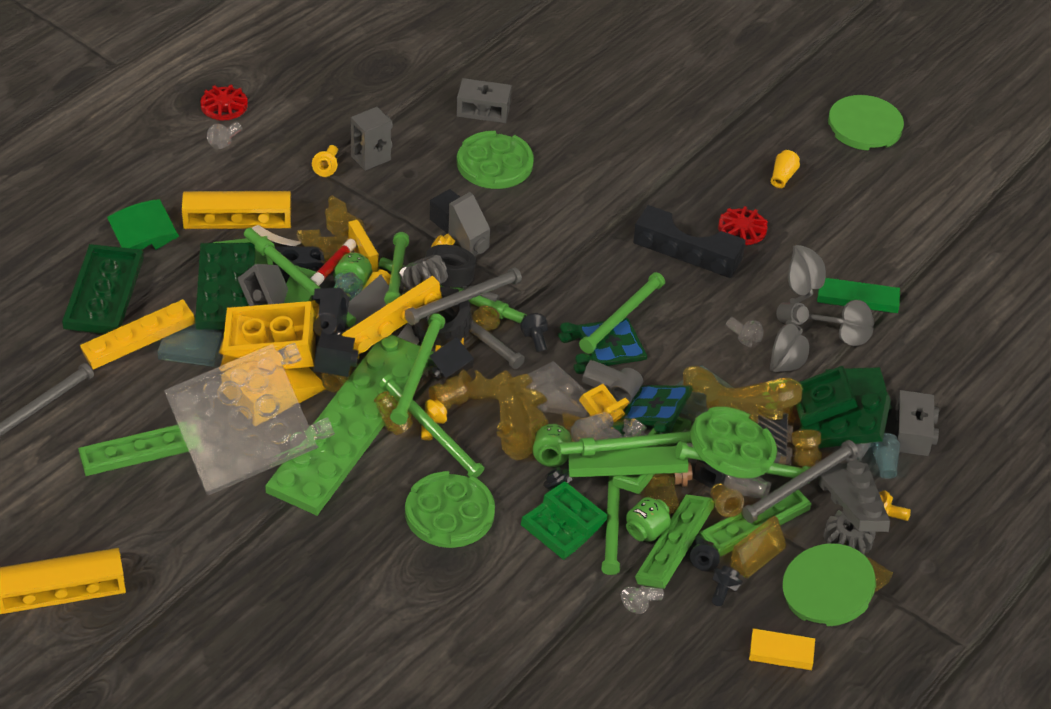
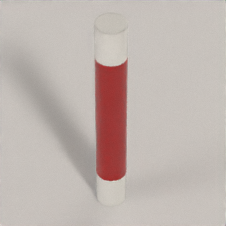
(330, 265)

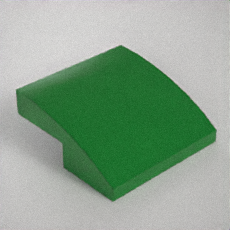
(143, 225)
(564, 520)

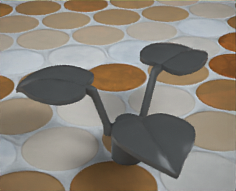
(805, 274)

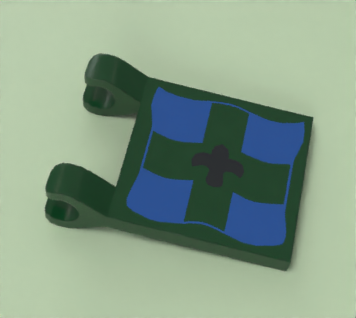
(617, 347)
(656, 406)

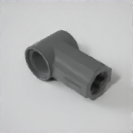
(619, 383)

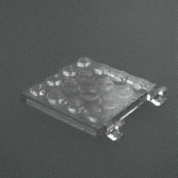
(244, 418)

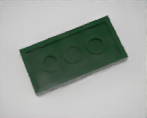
(218, 283)
(103, 289)

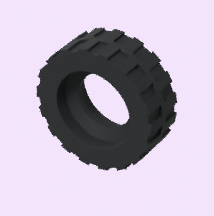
(456, 328)

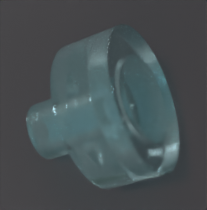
(349, 283)

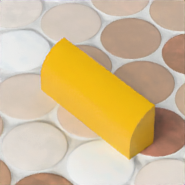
(236, 209)
(61, 580)

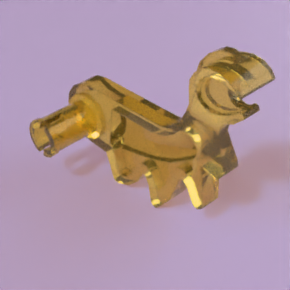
(765, 398)
(517, 409)

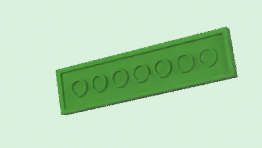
(356, 421)

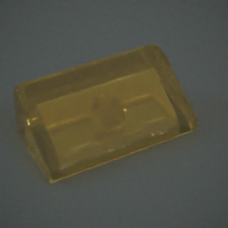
(758, 548)

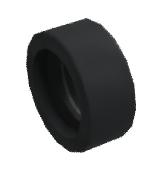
(459, 264)

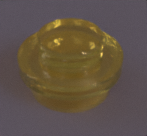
(487, 317)

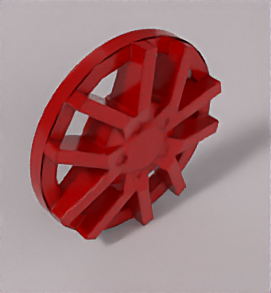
(223, 102)
(744, 226)

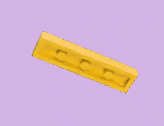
(392, 316)
(138, 334)

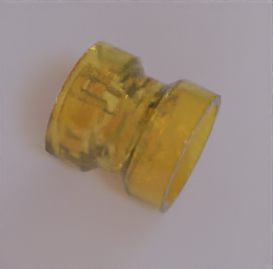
(450, 392)
(806, 447)

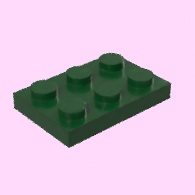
(859, 424)

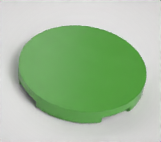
(865, 122)
(495, 160)
(733, 442)
(449, 509)
(829, 584)

